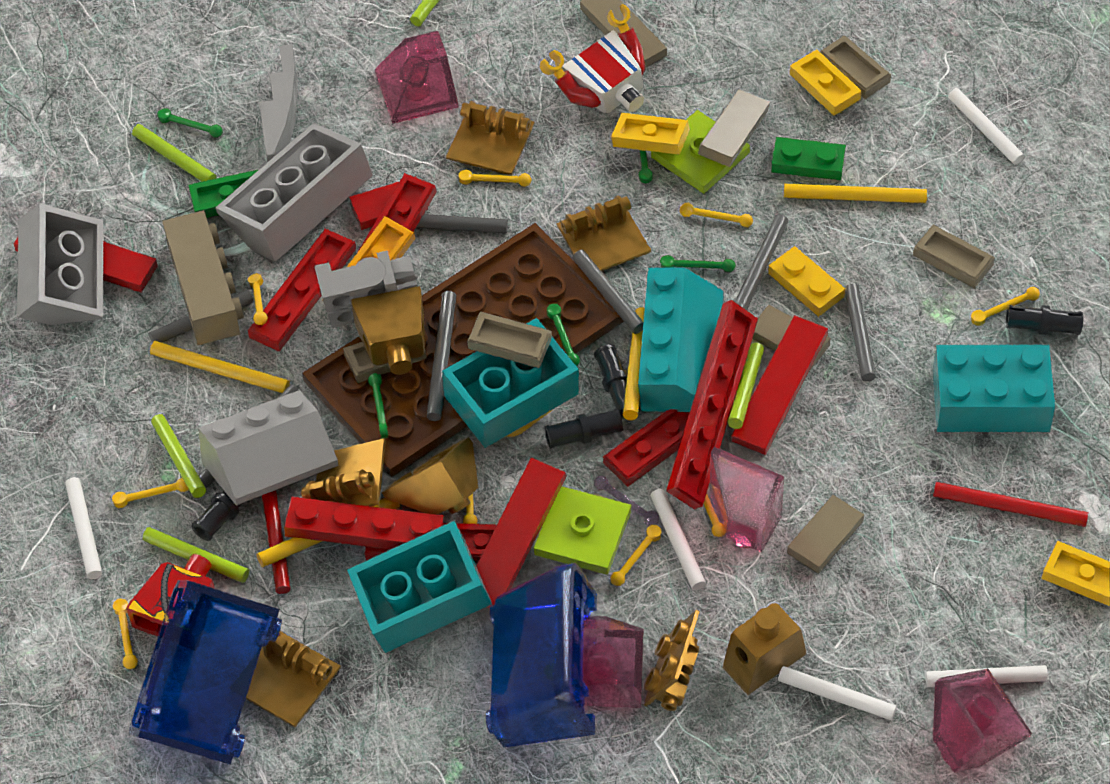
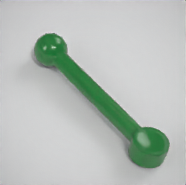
(165, 116)
(645, 174)
(668, 261)
(554, 313)
(375, 381)

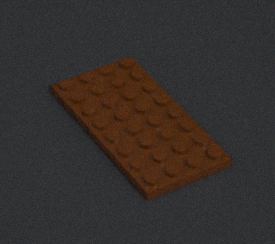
(508, 282)

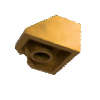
(440, 482)

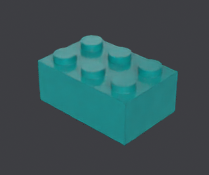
(993, 388)
(504, 395)
(419, 587)

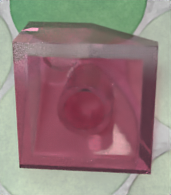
(417, 78)
(745, 499)
(612, 662)
(974, 720)

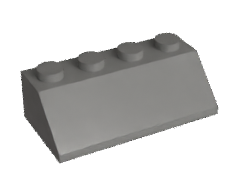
(295, 191)

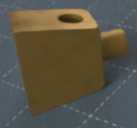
(391, 327)
(767, 643)

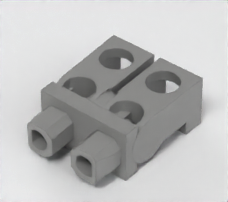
(364, 279)

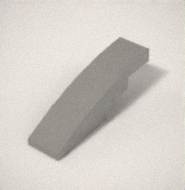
(279, 114)

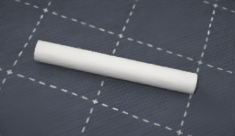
(986, 126)
(83, 528)
(678, 539)
(1002, 675)
(837, 693)

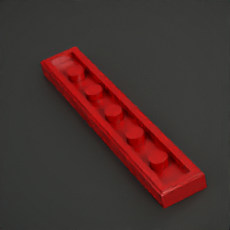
(712, 404)

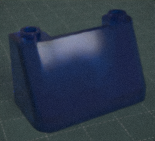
(540, 659)
(203, 671)

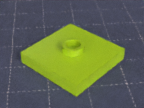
(689, 165)
(583, 530)

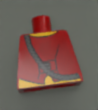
(150, 603)

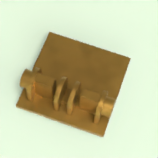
(490, 138)
(605, 233)
(354, 479)
(675, 663)
(289, 678)

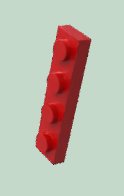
(356, 523)

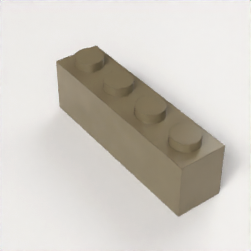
(201, 277)

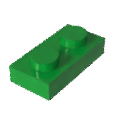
(808, 158)
(211, 193)

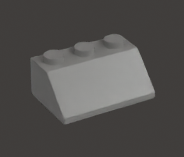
(59, 266)
(266, 447)

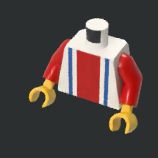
(605, 72)

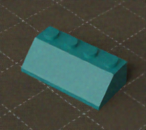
(675, 337)

